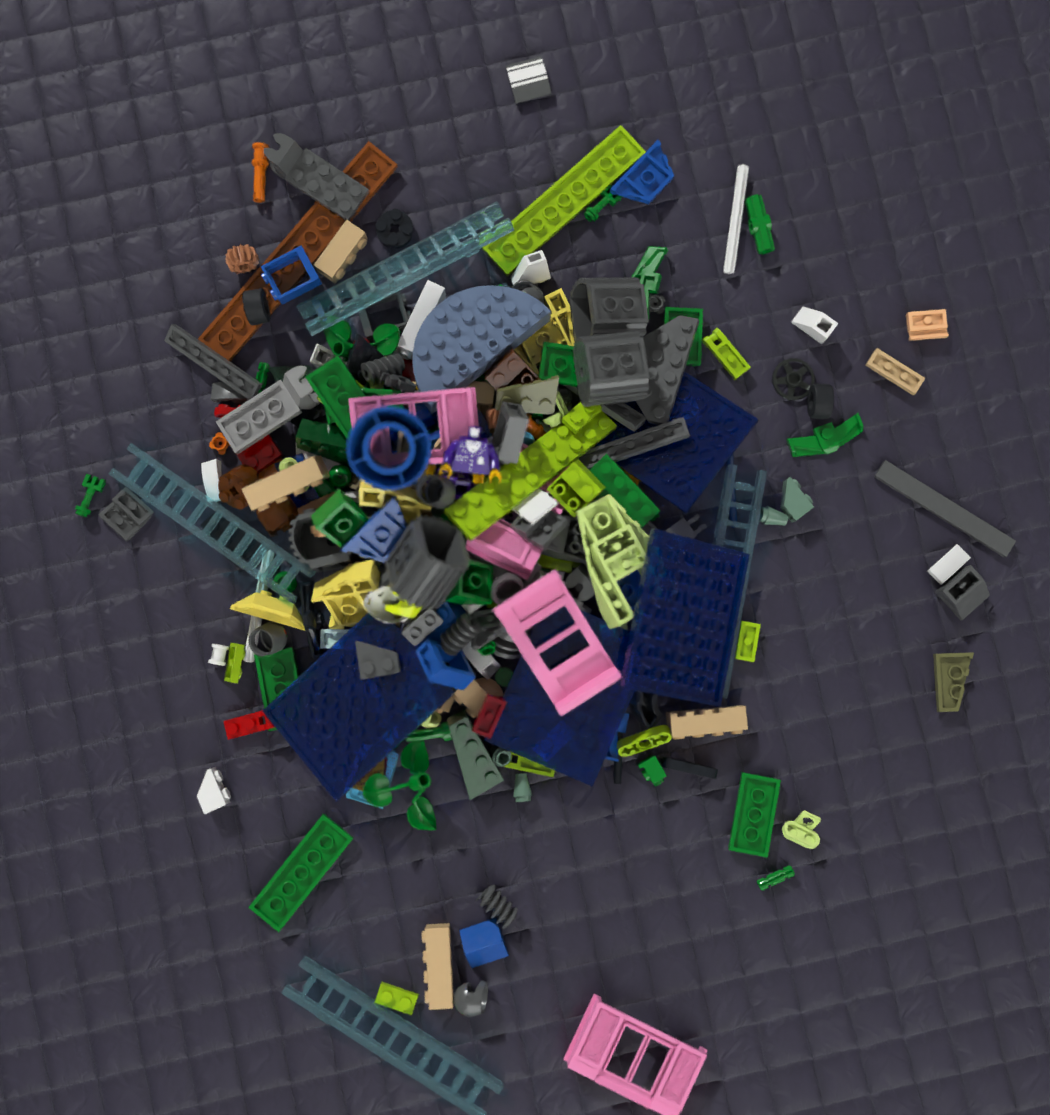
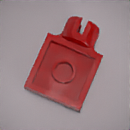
(261, 454)

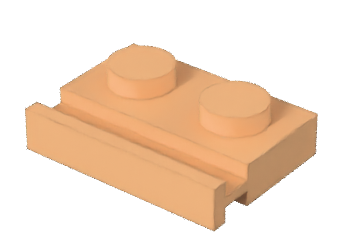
(927, 324)

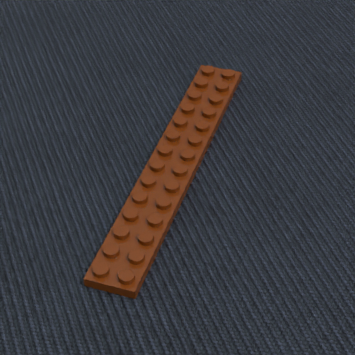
(314, 232)

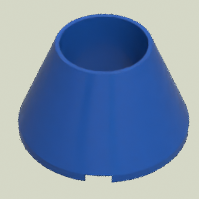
(383, 475)

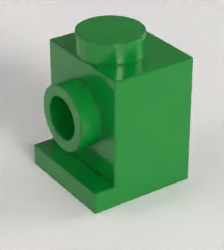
(652, 770)

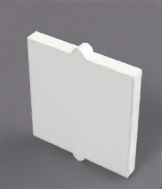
(535, 506)

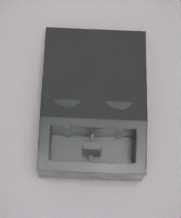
(568, 543)

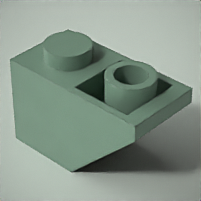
(794, 501)

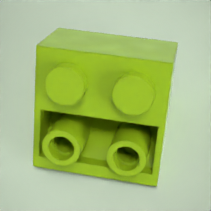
(576, 487)

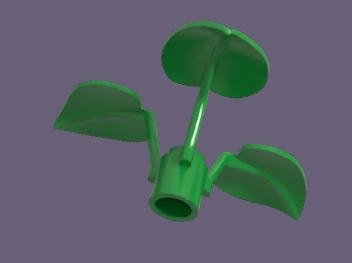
(385, 337)
(377, 789)

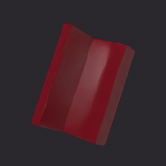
(489, 715)

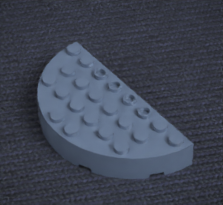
(471, 334)

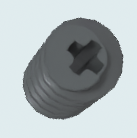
(373, 369)
(460, 634)
(498, 906)

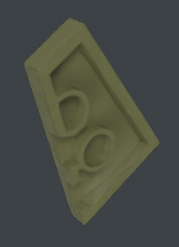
(534, 397)
(950, 677)

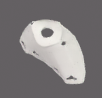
(377, 605)

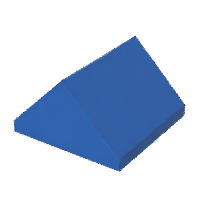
(483, 943)

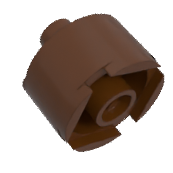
(231, 485)
(278, 516)

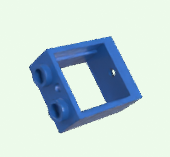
(283, 261)
(459, 673)

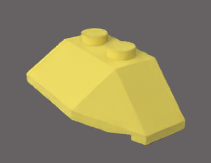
(270, 608)

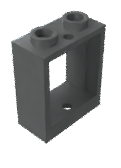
(365, 318)
(510, 432)

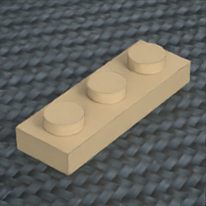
(895, 371)

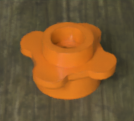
(214, 444)

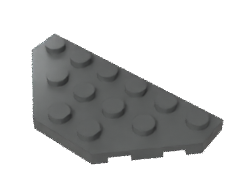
(666, 357)

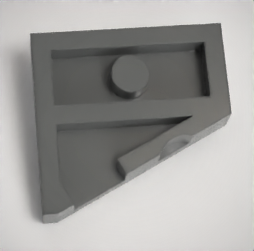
(491, 628)
(376, 661)

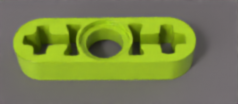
(632, 745)

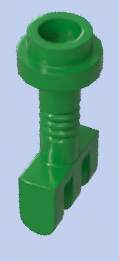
(591, 214)
(92, 487)

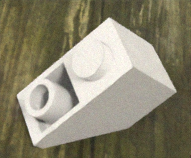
(531, 268)
(814, 323)
(212, 791)

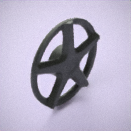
(793, 379)

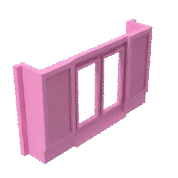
(455, 414)
(507, 548)
(579, 675)
(596, 1043)

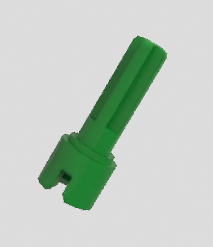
(431, 733)

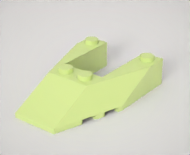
(613, 550)

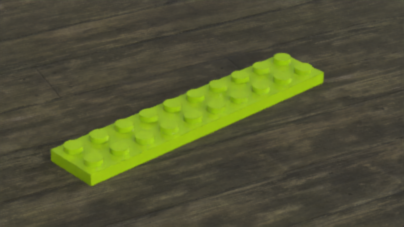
(565, 199)
(534, 468)

